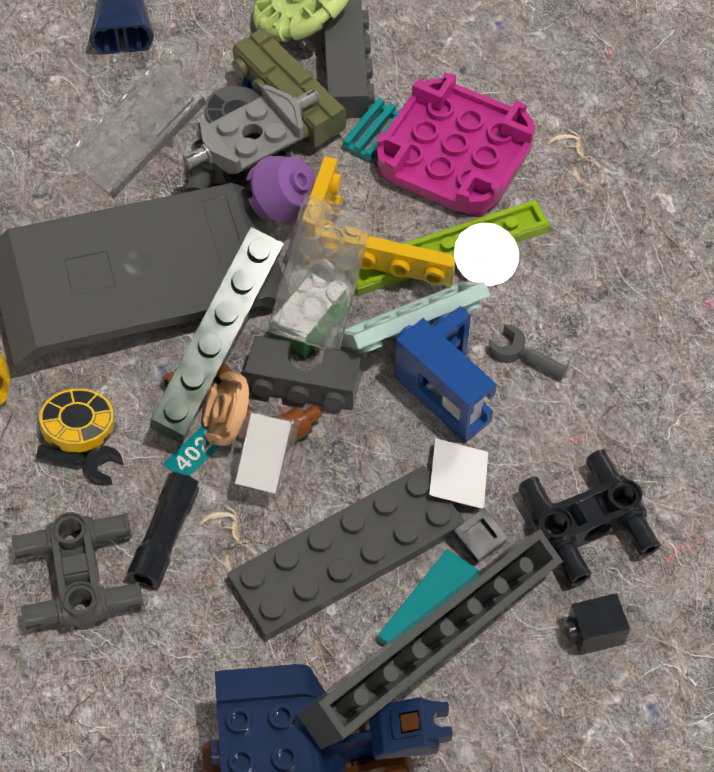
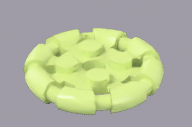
(294, 17)

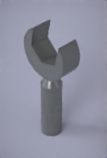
(514, 351)

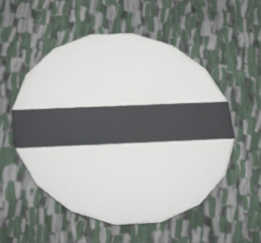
(486, 254)

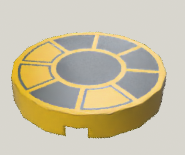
(76, 420)

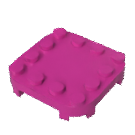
(455, 145)

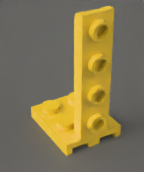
(386, 255)

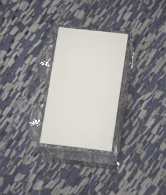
(265, 452)

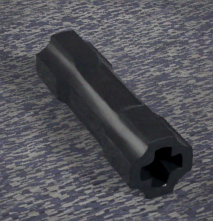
(154, 553)

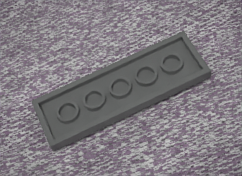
(343, 553)

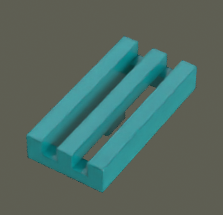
(364, 123)

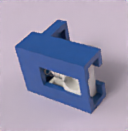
(438, 373)

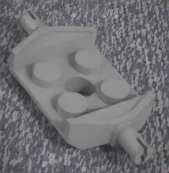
(272, 116)

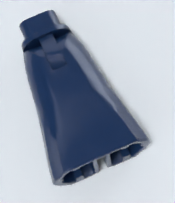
(118, 16)

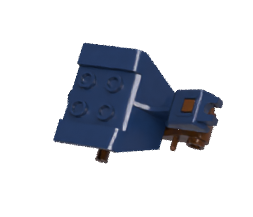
(265, 734)

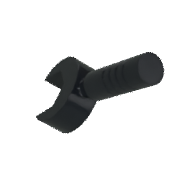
(94, 459)

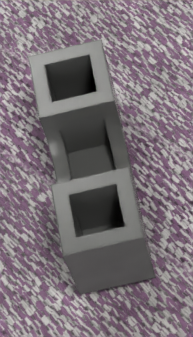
(329, 384)

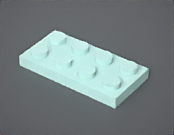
(371, 332)

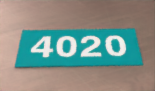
(191, 453)

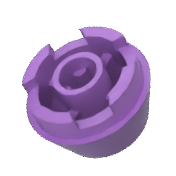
(279, 186)

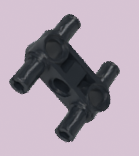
(590, 515)

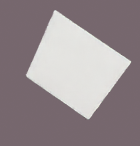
(459, 473)

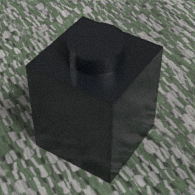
(597, 624)

